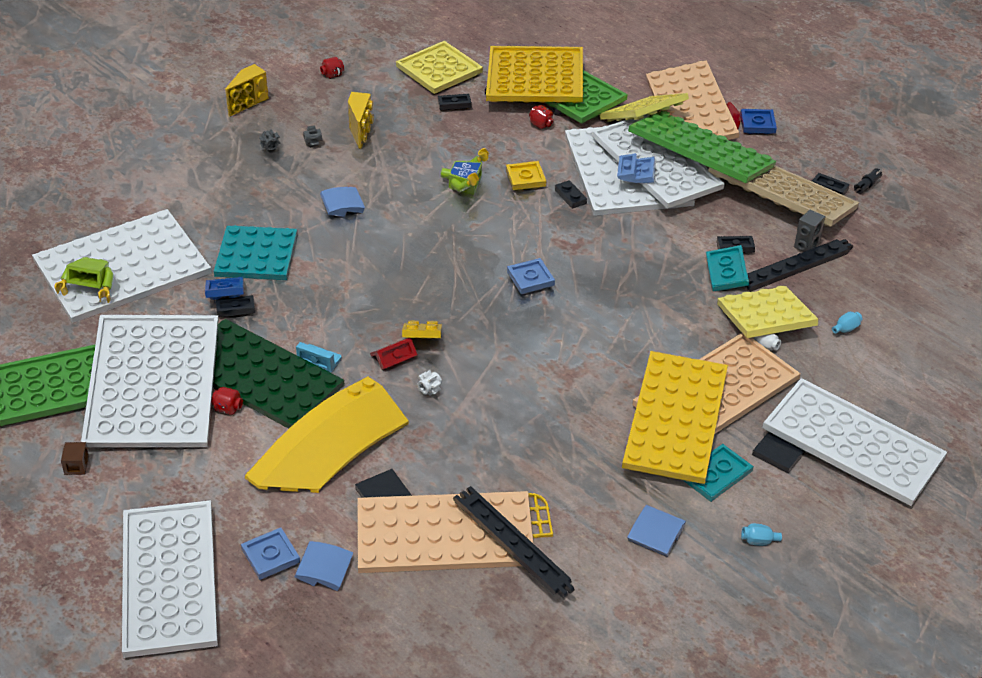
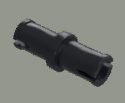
(867, 181)

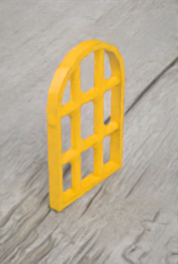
(539, 522)

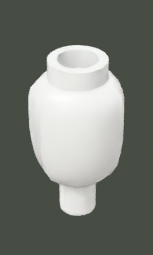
(769, 341)

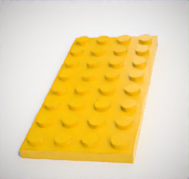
(675, 417)

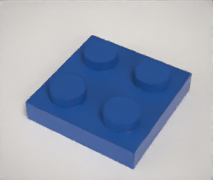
(758, 121)
(224, 287)

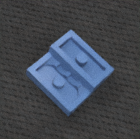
(636, 170)
(341, 200)
(656, 530)
(324, 565)

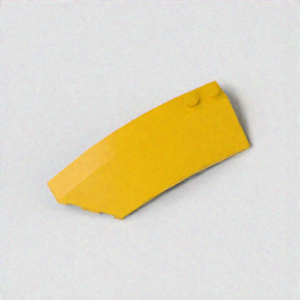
(328, 438)

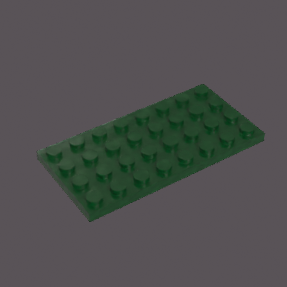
(269, 375)

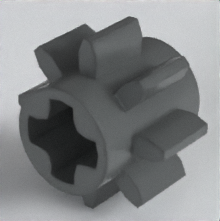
(312, 135)
(269, 140)

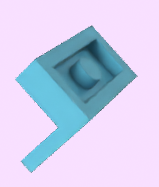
(318, 356)

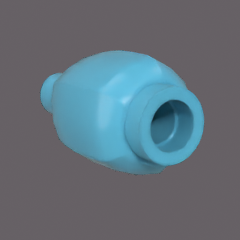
(848, 322)
(759, 534)

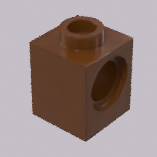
(75, 458)

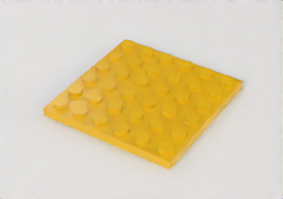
(535, 74)

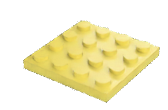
(439, 67)
(648, 105)
(767, 311)

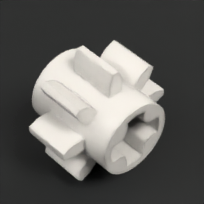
(429, 383)

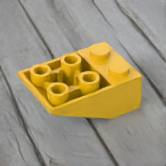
(246, 89)
(360, 116)

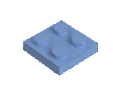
(530, 276)
(270, 553)

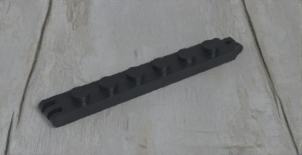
(797, 264)
(514, 542)

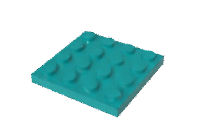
(256, 252)

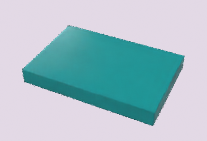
(727, 268)
(723, 472)

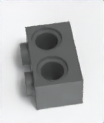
(809, 231)

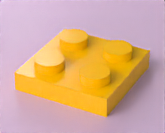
(525, 175)
(415, 330)

